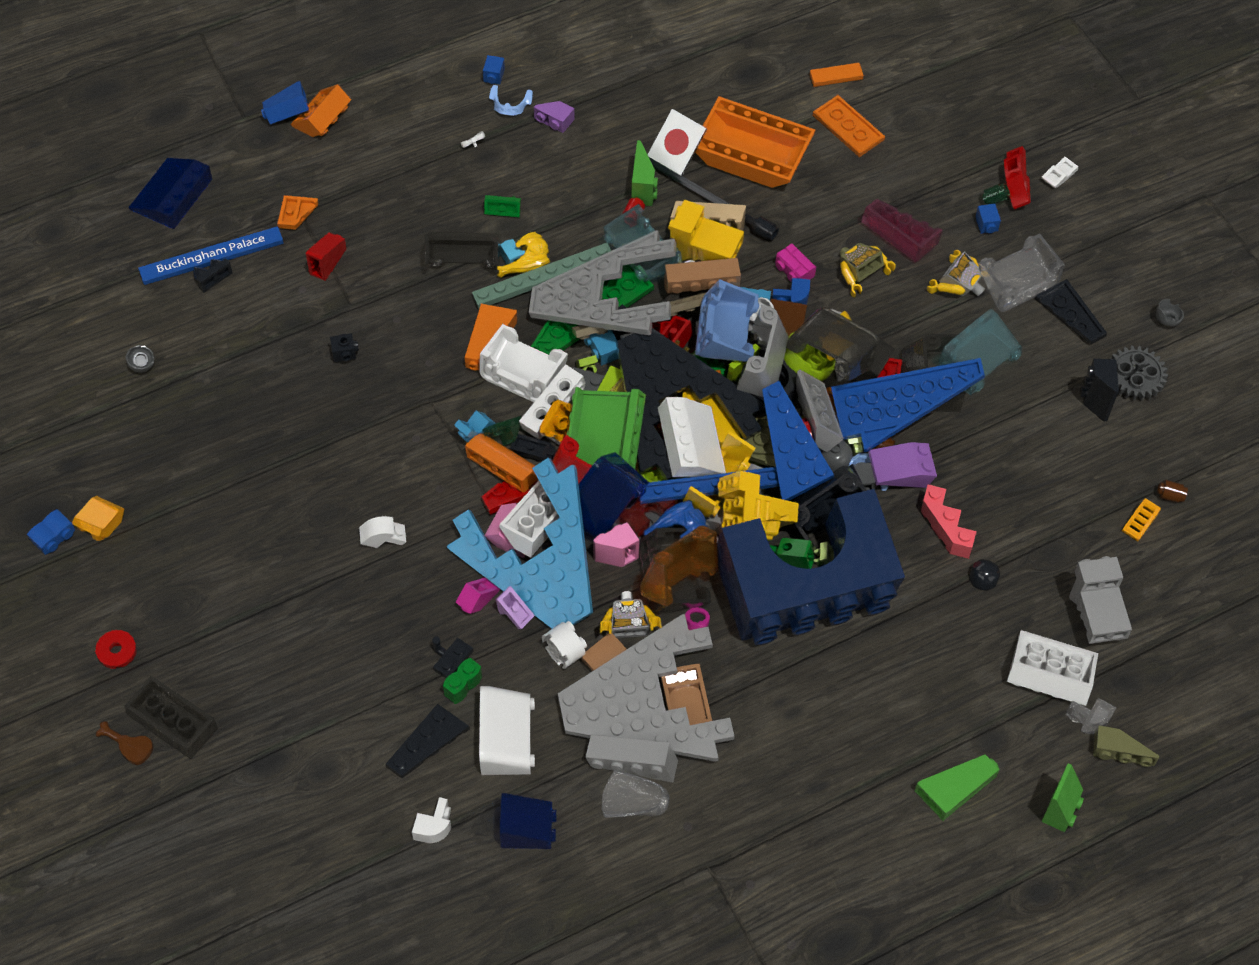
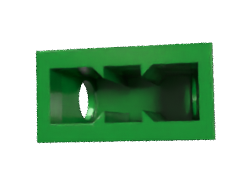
(795, 552)

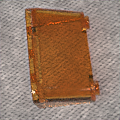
(687, 556)

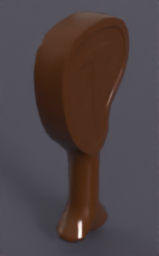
(134, 749)

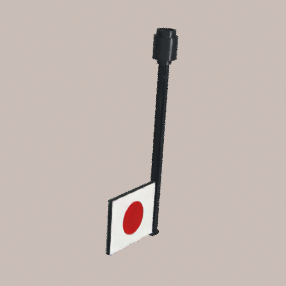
(674, 151)

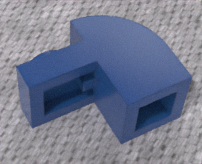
(798, 294)

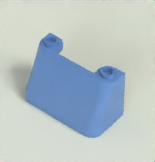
(725, 322)

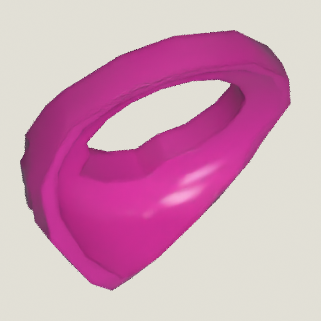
(701, 624)

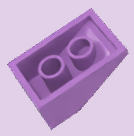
(903, 465)

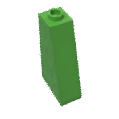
(957, 785)

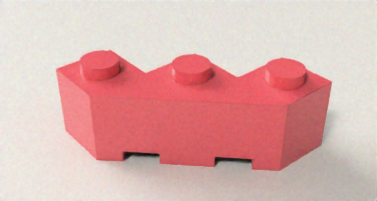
(945, 523)

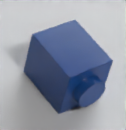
(493, 69)
(988, 218)

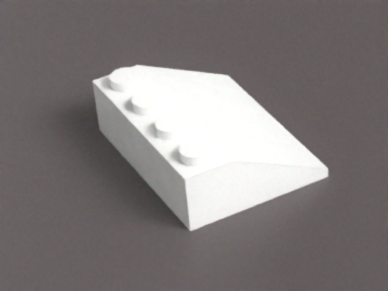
(690, 438)
(1053, 668)

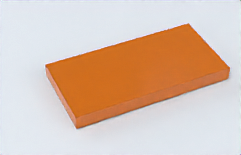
(848, 125)

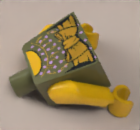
(861, 262)

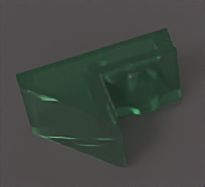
(506, 429)

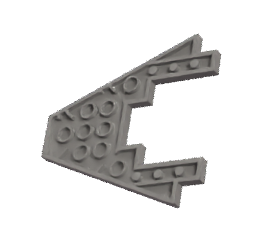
(577, 294)

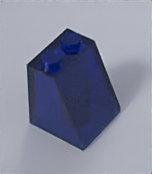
(526, 822)

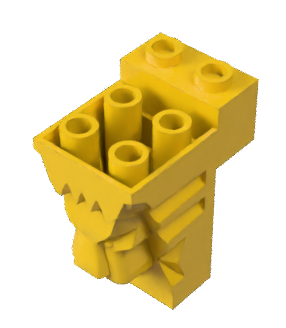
(701, 237)
(746, 504)

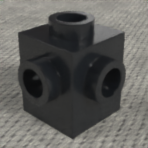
(343, 347)

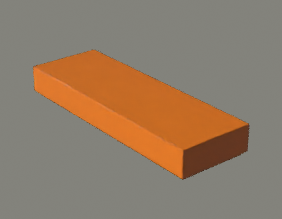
(836, 74)

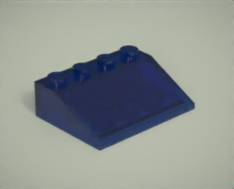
(172, 191)

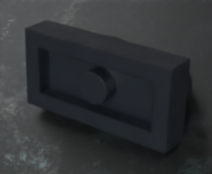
(208, 278)

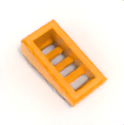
(1147, 509)

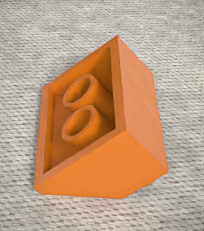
(322, 111)

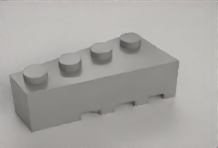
(633, 756)

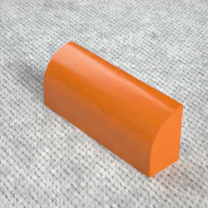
(501, 462)

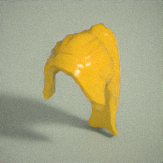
(534, 256)

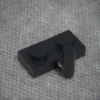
(452, 657)

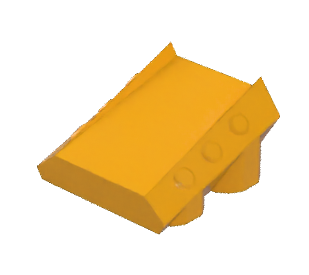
(557, 420)
(99, 518)

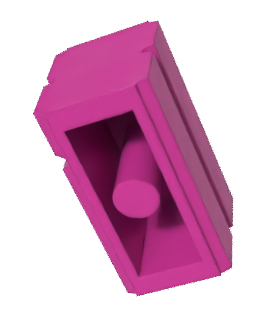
(794, 263)

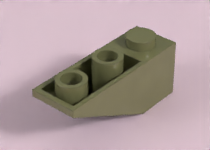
(1117, 745)

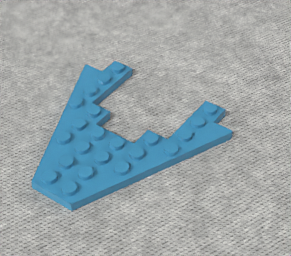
(556, 580)

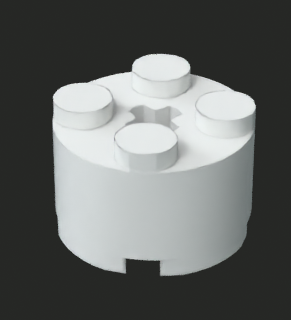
(564, 644)

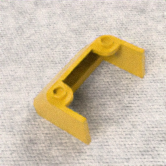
(735, 456)

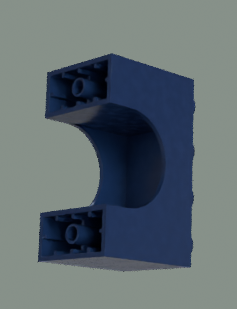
(776, 596)

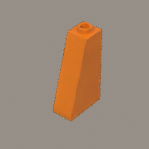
(486, 325)

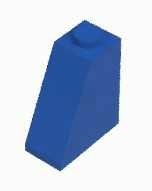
(285, 103)

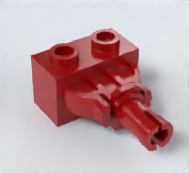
(675, 329)

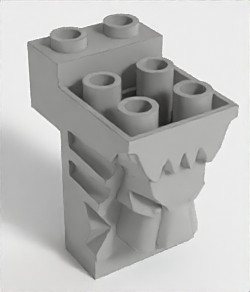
(1100, 599)

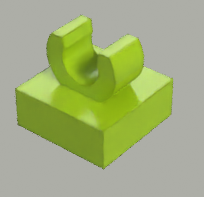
(587, 362)

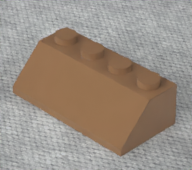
(700, 275)

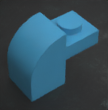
(474, 426)

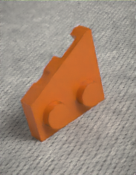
(295, 211)

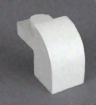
(382, 529)
(430, 828)

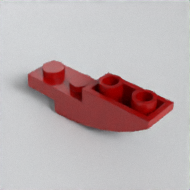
(1016, 177)

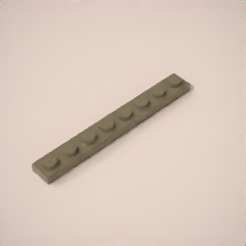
(687, 304)

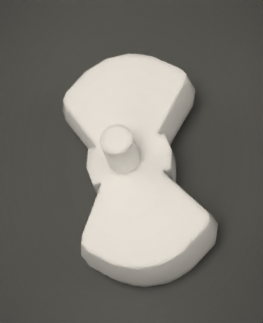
(480, 135)

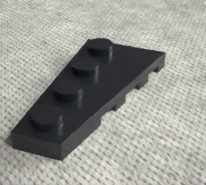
(1071, 309)
(427, 739)

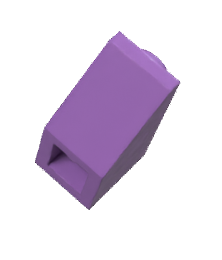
(554, 114)

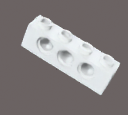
(565, 378)

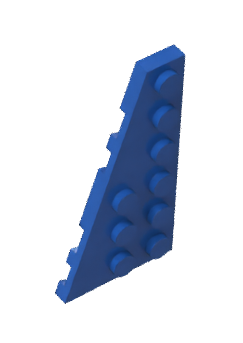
(796, 455)

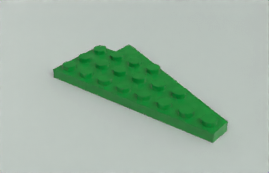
(627, 290)

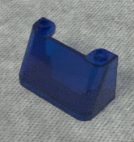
(607, 492)

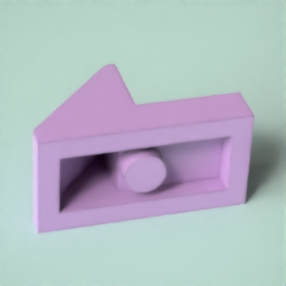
(513, 606)

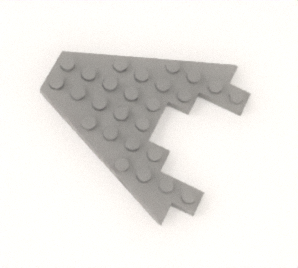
(627, 699)

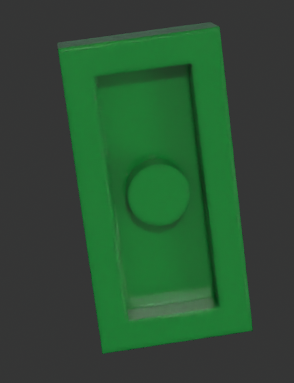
(502, 206)

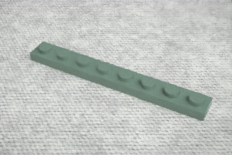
(525, 281)

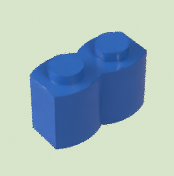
(51, 532)

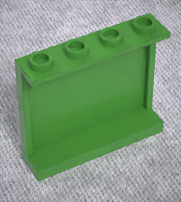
(607, 423)

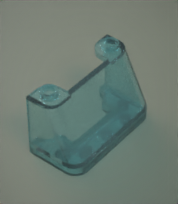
(631, 227)
(983, 339)

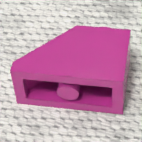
(476, 595)

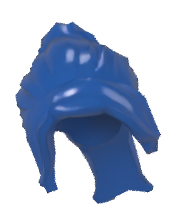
(680, 514)

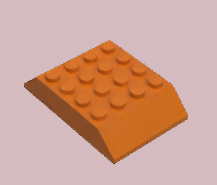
(753, 143)

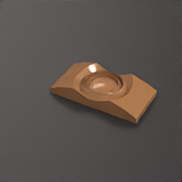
(687, 691)

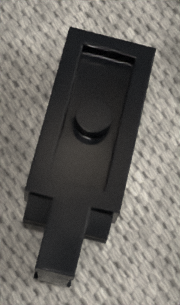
(533, 448)

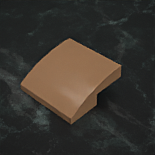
(603, 651)

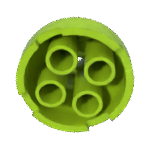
(810, 361)

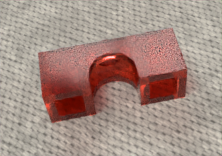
(636, 514)

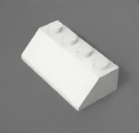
(527, 521)

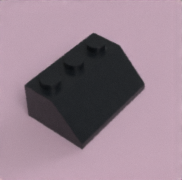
(1100, 387)

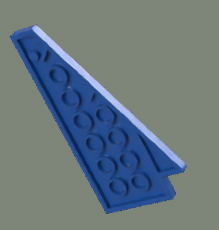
(890, 403)

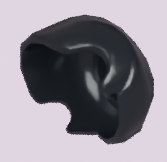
(984, 574)

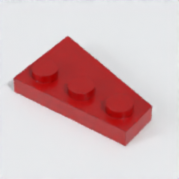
(502, 494)

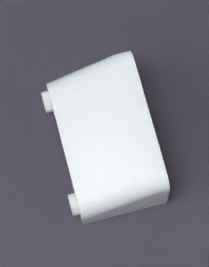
(519, 366)
(505, 732)

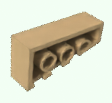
(725, 214)

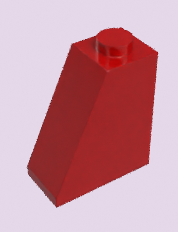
(325, 255)

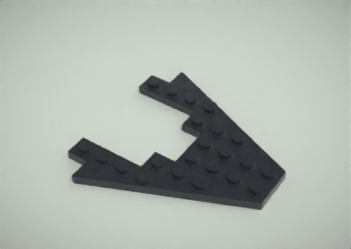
(666, 369)

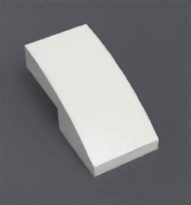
(1060, 173)

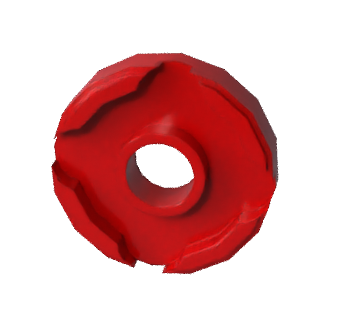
(113, 639)

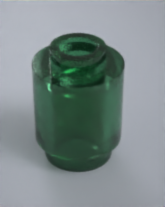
(996, 194)

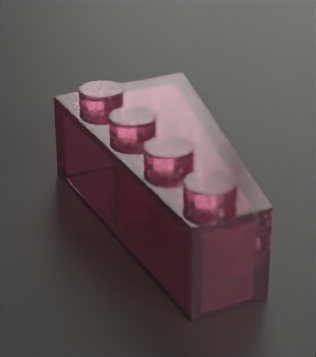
(901, 229)

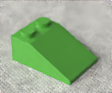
(644, 177)
(1064, 801)

